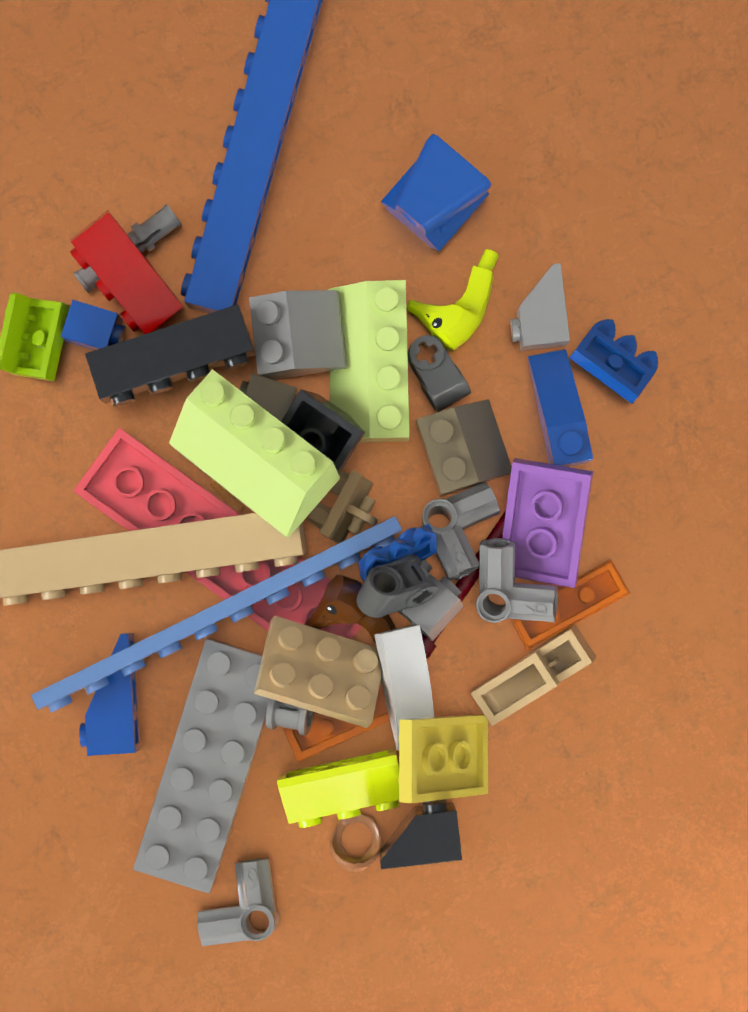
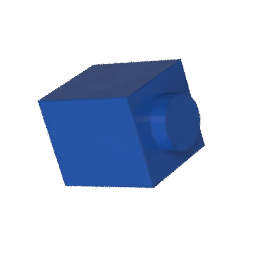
(92, 326)

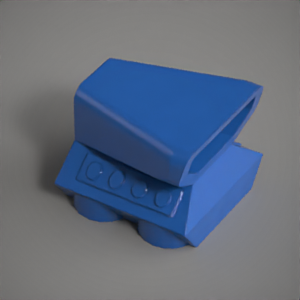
(437, 193)

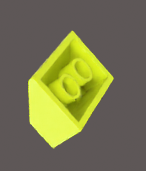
(340, 788)

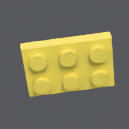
(443, 758)

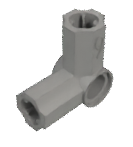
(463, 512)
(498, 577)
(233, 922)

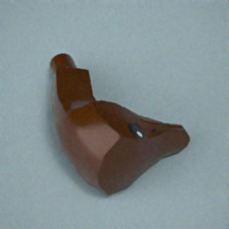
(340, 607)

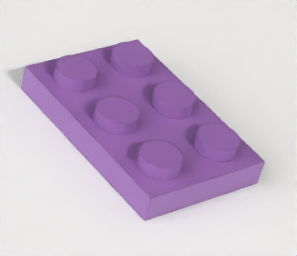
(547, 520)

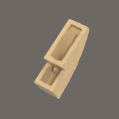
(533, 675)

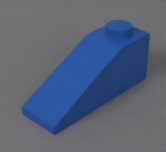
(560, 409)
(112, 715)

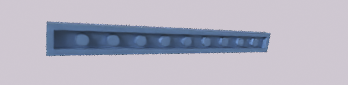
(204, 622)

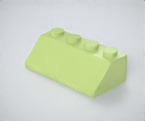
(376, 375)
(252, 454)

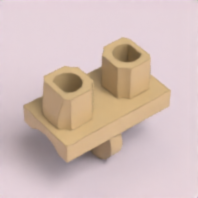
(348, 511)

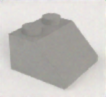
(297, 333)

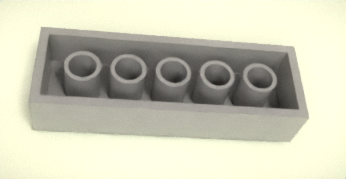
(205, 769)

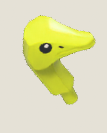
(458, 321)

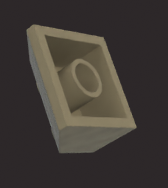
(463, 446)

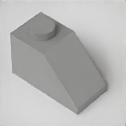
(542, 316)

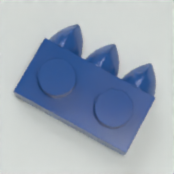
(615, 361)
(416, 541)

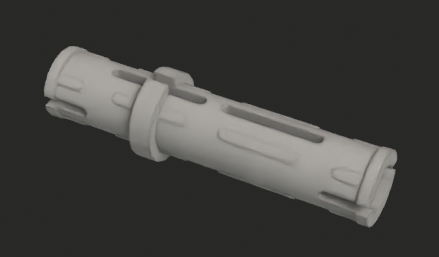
(144, 238)

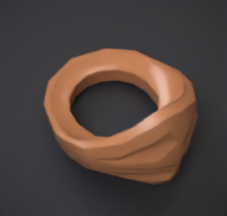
(339, 853)

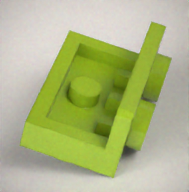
(32, 337)

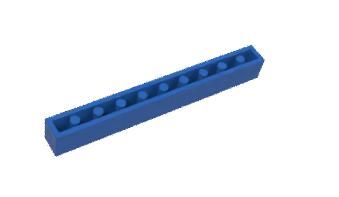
(251, 154)

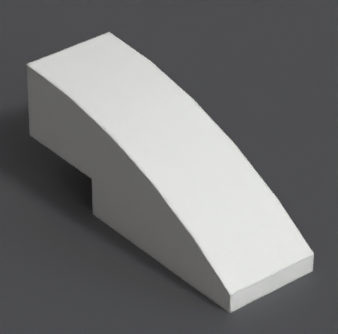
(404, 675)

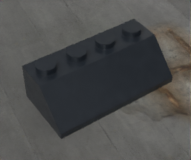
(170, 355)

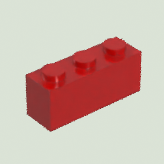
(124, 274)

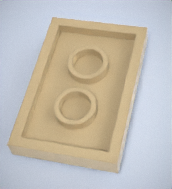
(319, 672)

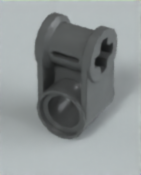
(441, 379)
(395, 587)

